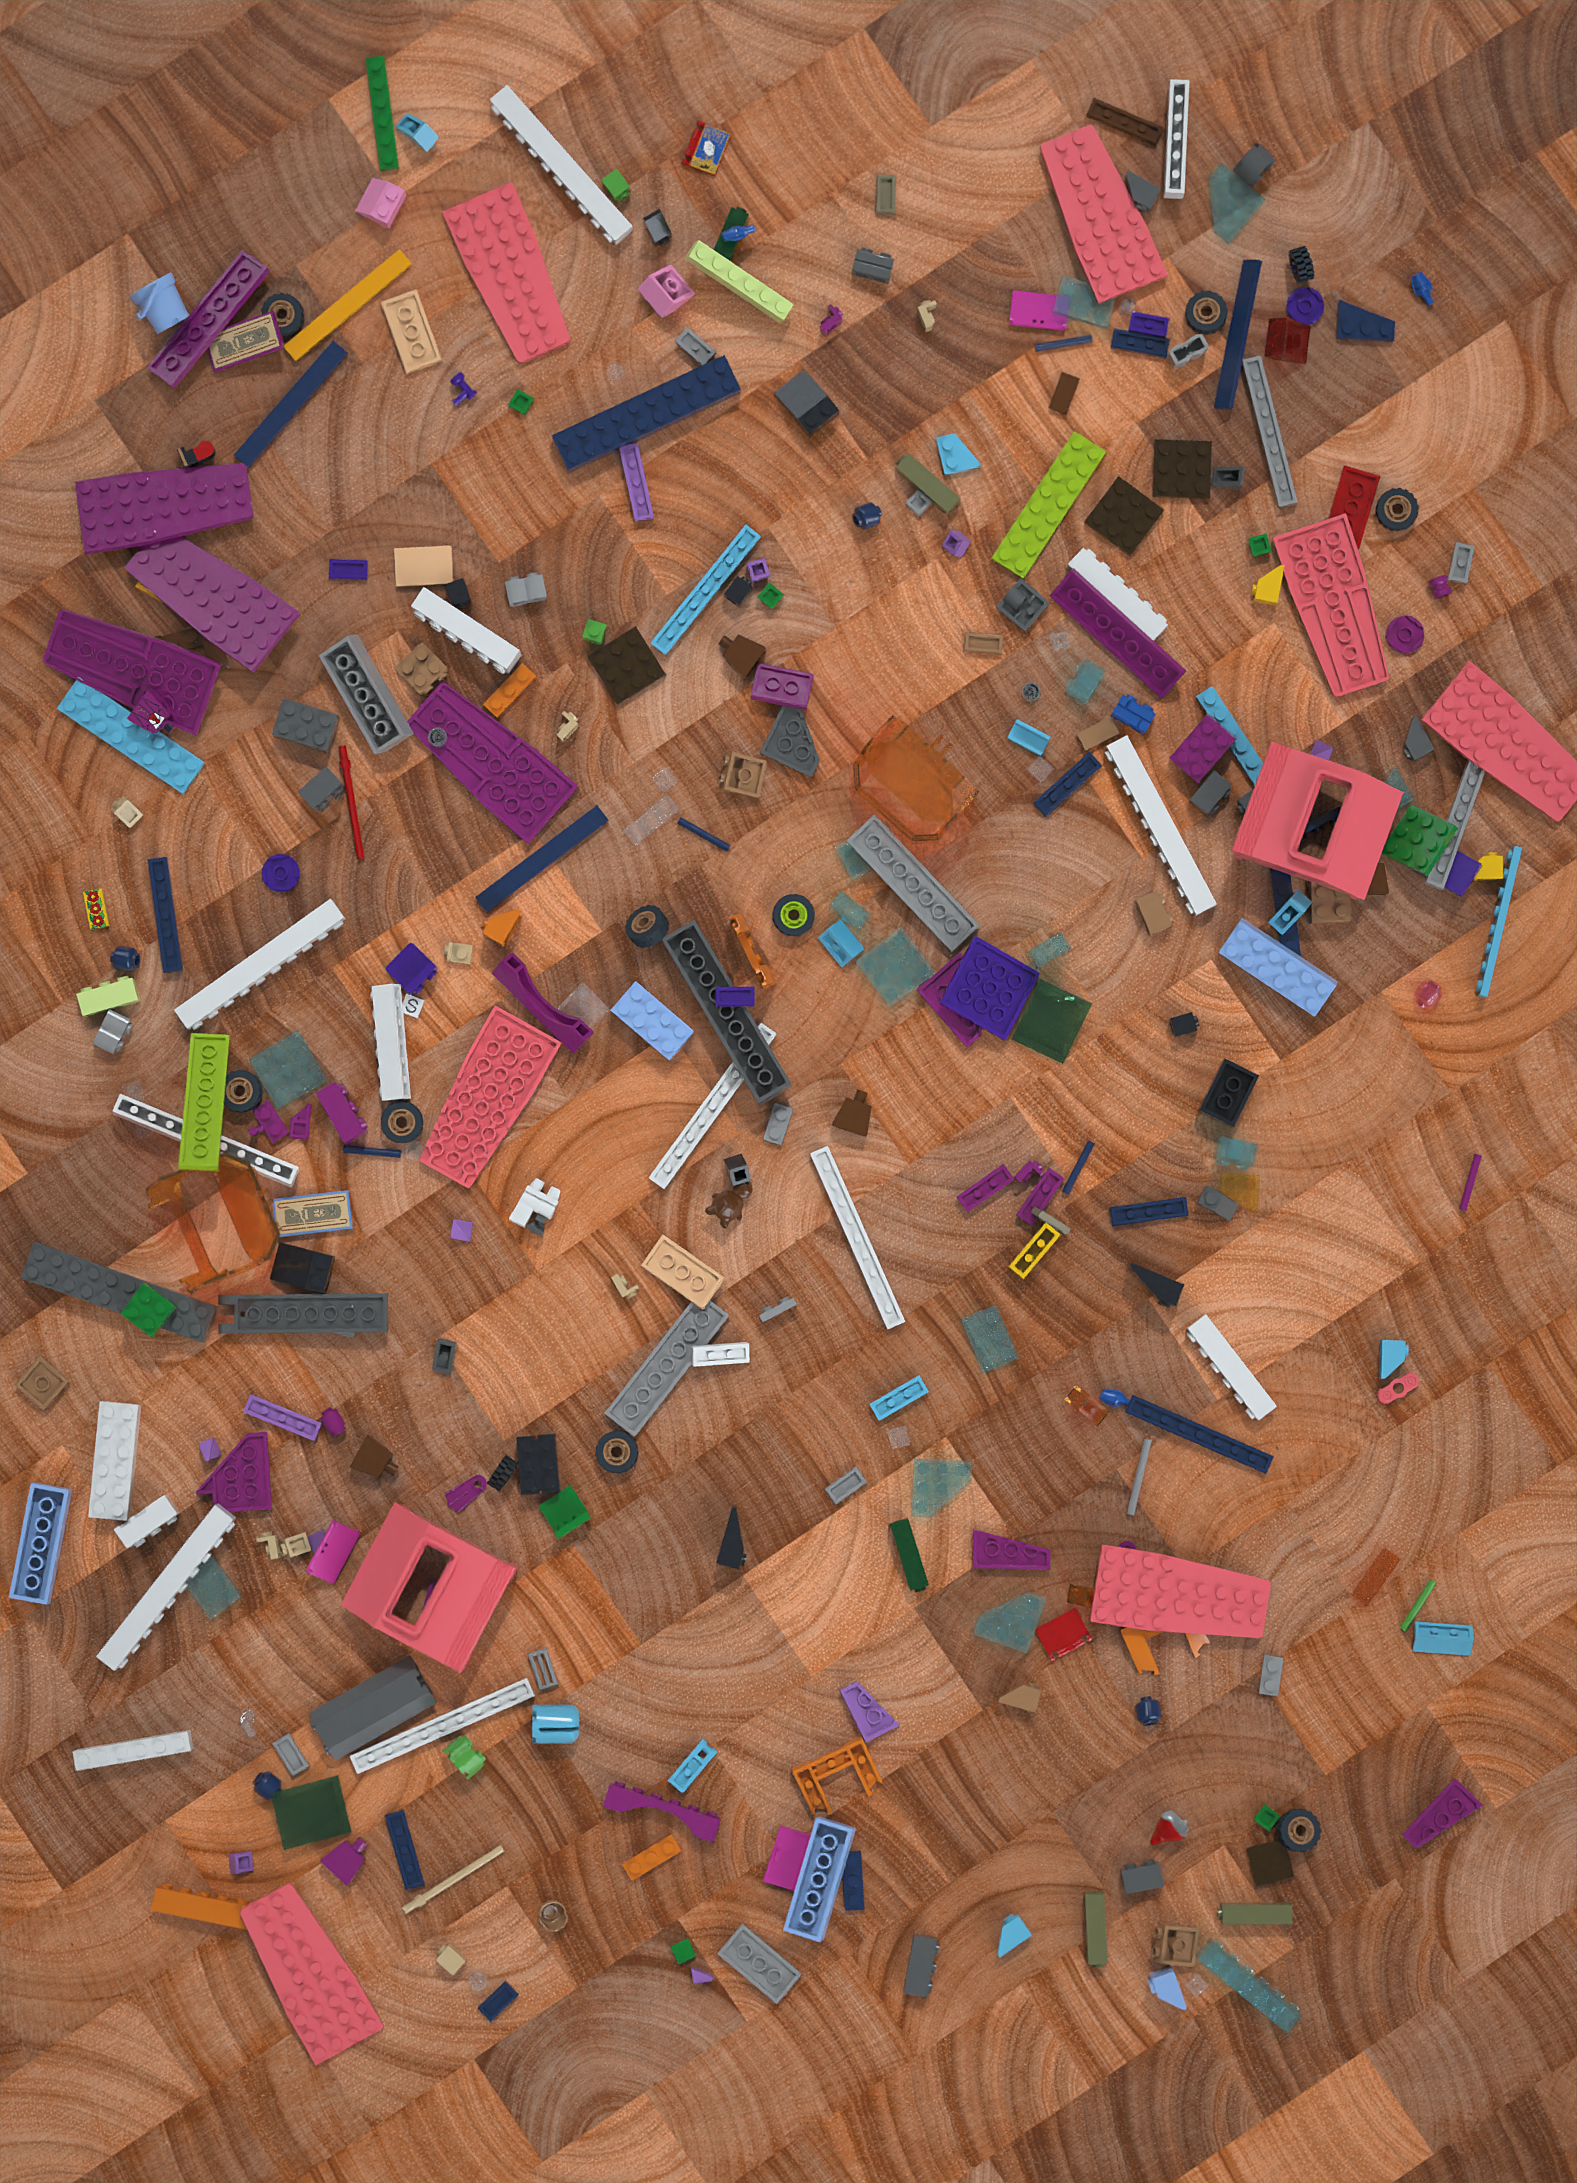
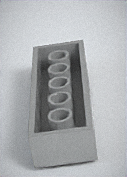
(366, 694)

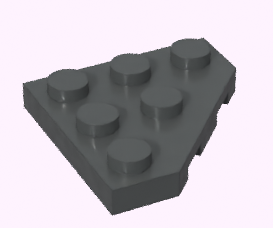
(791, 742)

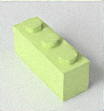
(108, 996)

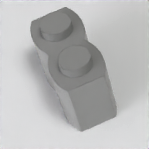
(1184, 352)
(526, 589)
(112, 1032)

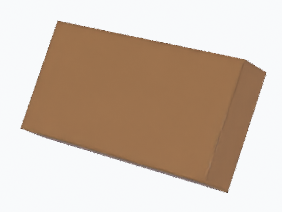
(983, 643)
(1098, 733)

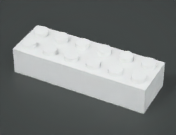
(465, 630)
(114, 1460)

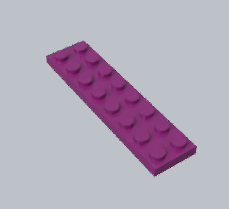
(208, 319)
(1117, 633)

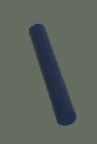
(1063, 343)
(702, 833)
(372, 1151)
(1078, 1167)

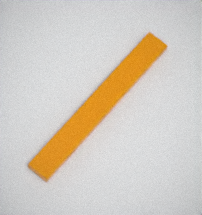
(347, 305)

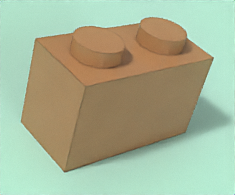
(1153, 912)

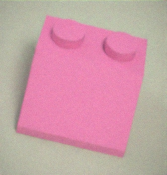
(381, 202)
(665, 291)

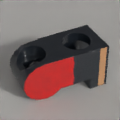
(202, 453)

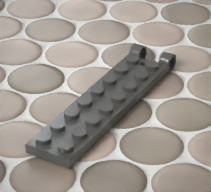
(307, 1313)

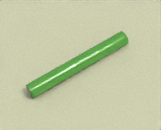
(1417, 1606)

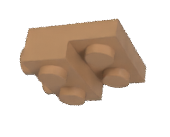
(422, 669)
(742, 774)
(1175, 1944)

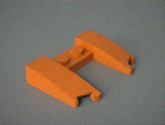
(762, 972)
(1141, 1655)
(810, 1772)

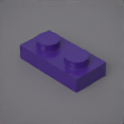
(1148, 324)

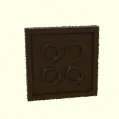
(1182, 469)
(1124, 516)
(626, 665)

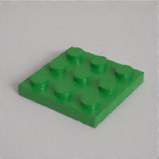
(1419, 840)

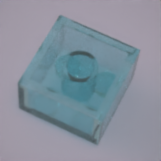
(1234, 1152)

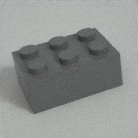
(305, 725)

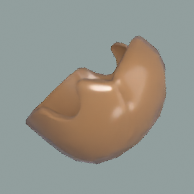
(552, 1915)

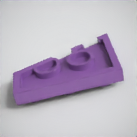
(866, 1712)

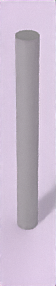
(1139, 1477)

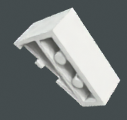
(147, 1522)

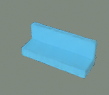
(1443, 1638)

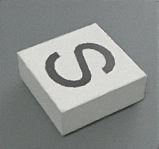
(412, 1005)

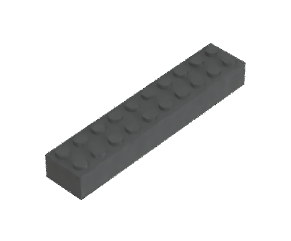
(732, 1024)
(112, 1288)

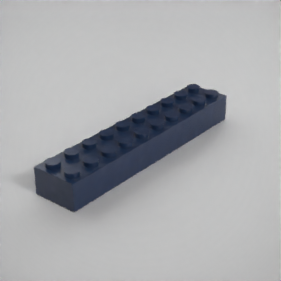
(646, 414)

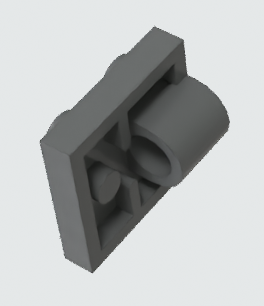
(1022, 605)

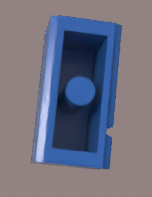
(1133, 714)

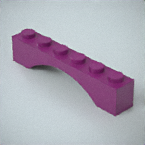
(515, 978)
(701, 1824)

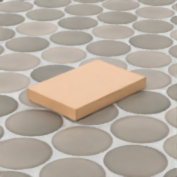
(423, 566)

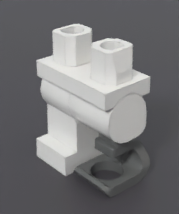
(538, 1202)

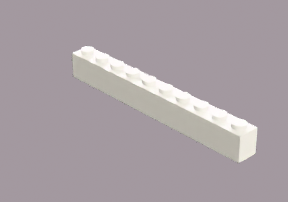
(561, 165)
(1162, 829)
(260, 964)
(172, 1127)
(166, 1586)

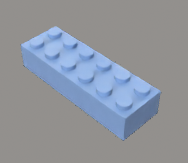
(1278, 967)
(40, 1543)
(819, 1879)

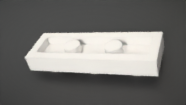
(720, 1354)

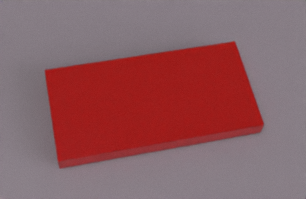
(1355, 498)

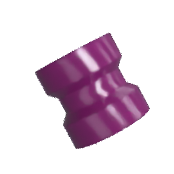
(1440, 587)

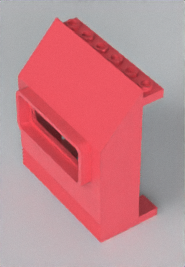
(1282, 810)
(459, 1601)

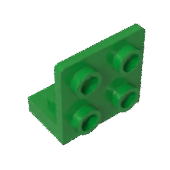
(564, 1511)

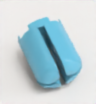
(555, 1723)

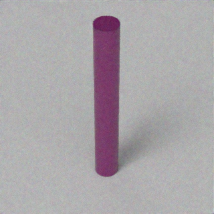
(1470, 1182)

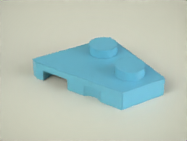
(955, 455)

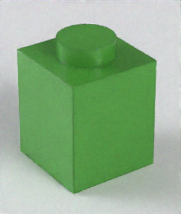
(616, 186)
(594, 632)

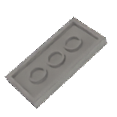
(759, 1963)

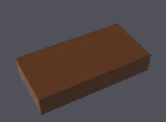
(1064, 393)

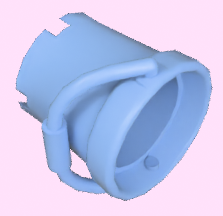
(160, 303)

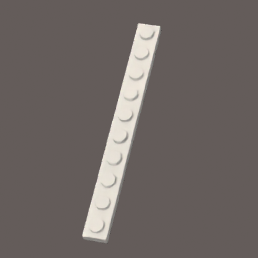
(701, 1121)
(857, 1237)
(442, 1725)

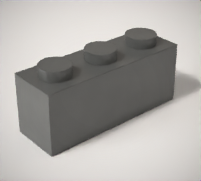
(921, 1965)

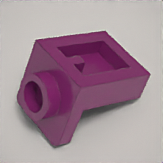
(830, 323)
(1024, 1173)

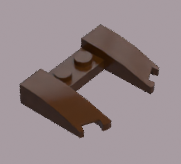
(192, 639)

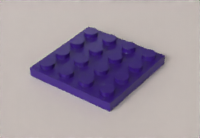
(989, 988)

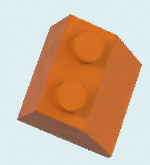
(501, 926)

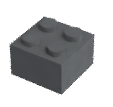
(322, 790)

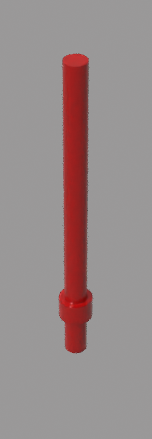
(345, 766)

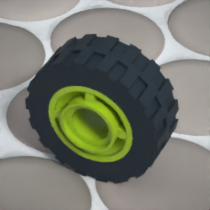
(797, 903)

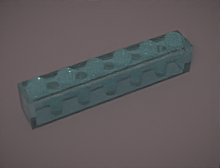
(1250, 1987)

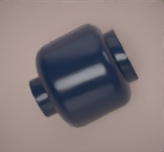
(867, 515)
(125, 958)
(1148, 1711)
(265, 1784)

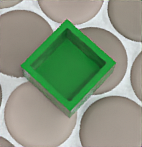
(148, 1309)

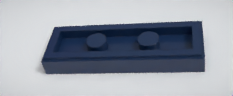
(1140, 343)

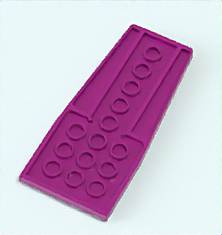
(160, 505)
(214, 599)
(130, 663)
(493, 762)

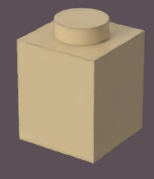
(450, 1958)

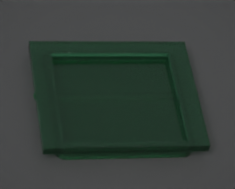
(1051, 1021)
(310, 1812)

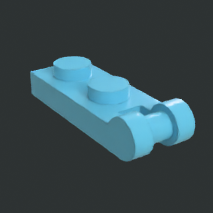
(692, 1766)

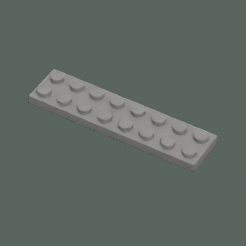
(912, 883)
(665, 1366)

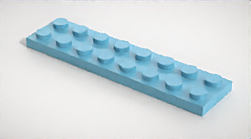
(150, 750)

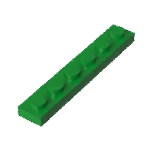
(382, 113)

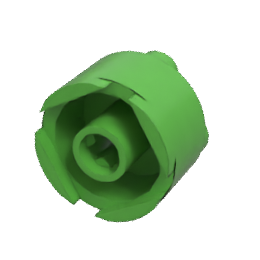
(464, 1756)

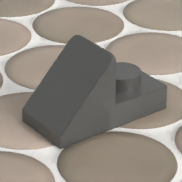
(444, 1355)

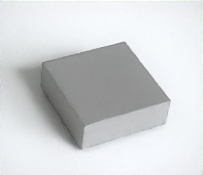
(918, 503)

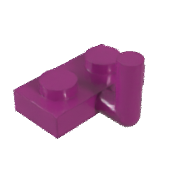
(269, 1122)

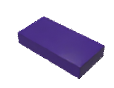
(348, 569)
(735, 996)

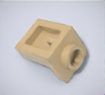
(926, 318)
(566, 730)
(126, 811)
(458, 953)
(621, 1284)
(294, 1546)
(272, 1547)

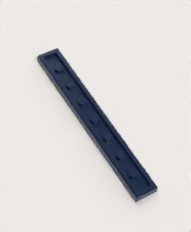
(1238, 334)
(291, 404)
(542, 858)
(1199, 1434)

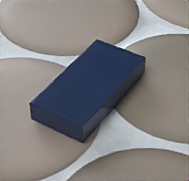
(498, 2001)

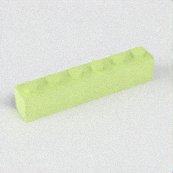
(738, 281)

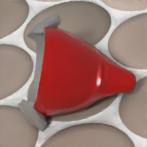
(1169, 1828)

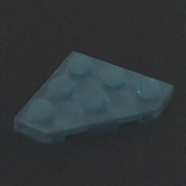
(1231, 202)
(936, 1483)
(1012, 1622)

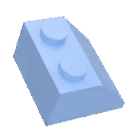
(1165, 1985)

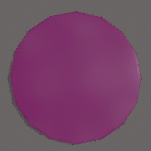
(1405, 634)

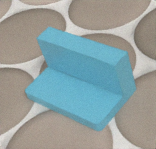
(1028, 737)
(841, 943)

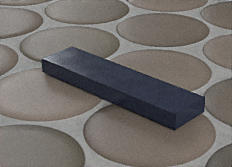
(1067, 784)
(1149, 1211)
(404, 1849)

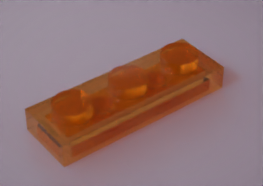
(1375, 1576)

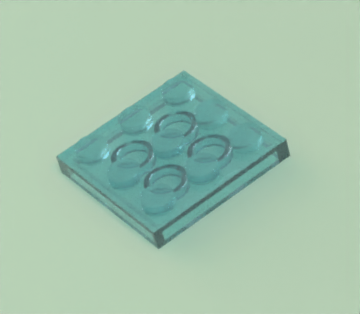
(895, 967)
(288, 1069)

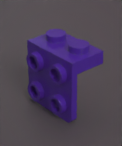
(411, 969)

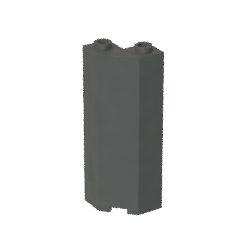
(372, 1708)

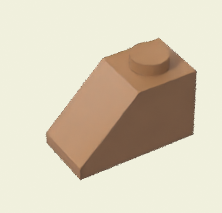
(1022, 1697)

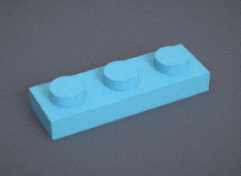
(899, 1397)

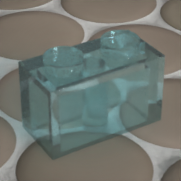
(1085, 682)

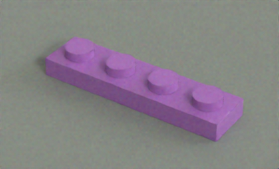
(636, 482)
(282, 1417)

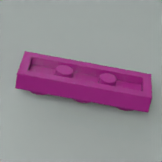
(985, 1188)
(1040, 1195)

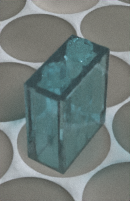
(849, 911)
(1048, 951)

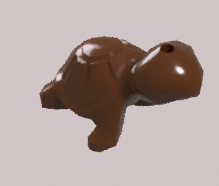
(729, 1203)

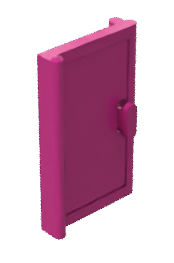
(1036, 307)
(339, 1541)
(787, 1858)

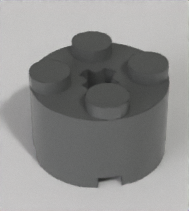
(1253, 163)

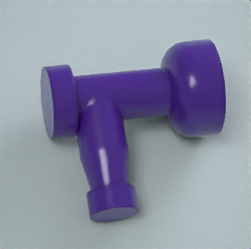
(467, 392)

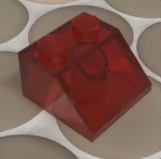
(1287, 340)

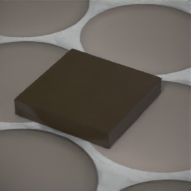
(1270, 1862)

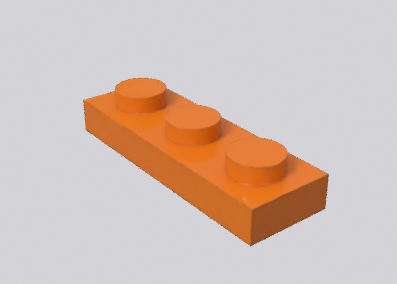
(509, 690)
(651, 1857)

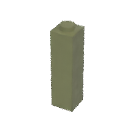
(927, 483)
(1255, 1913)
(1095, 1928)

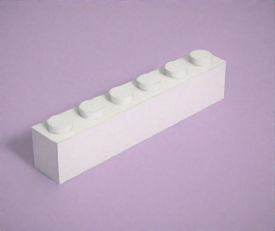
(1176, 139)
(1115, 591)
(391, 1042)
(1231, 1367)
(133, 1750)

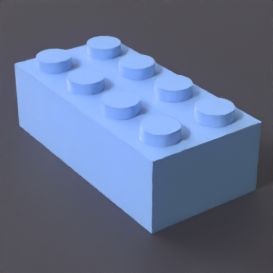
(652, 1021)

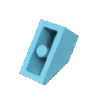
(417, 131)
(1290, 912)
(1391, 1356)
(1012, 1934)

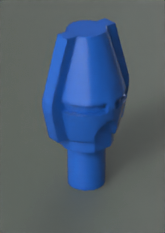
(737, 233)
(1422, 287)
(1113, 1397)

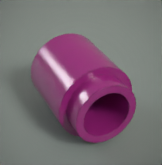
(332, 1421)

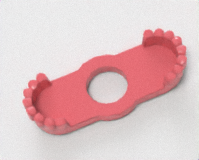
(1387, 1394)

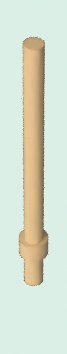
(421, 1899)

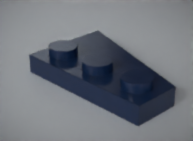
(1360, 324)

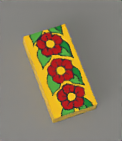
(96, 909)

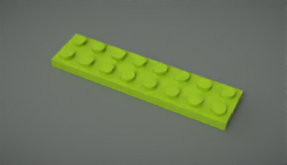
(1048, 505)
(204, 1102)

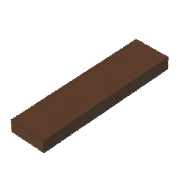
(1124, 121)

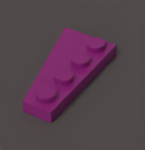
(1005, 1553)
(1446, 1809)

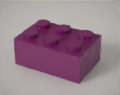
(1203, 748)
(342, 1112)

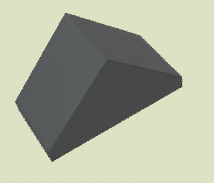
(1228, 477)

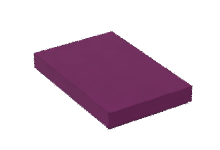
(782, 686)

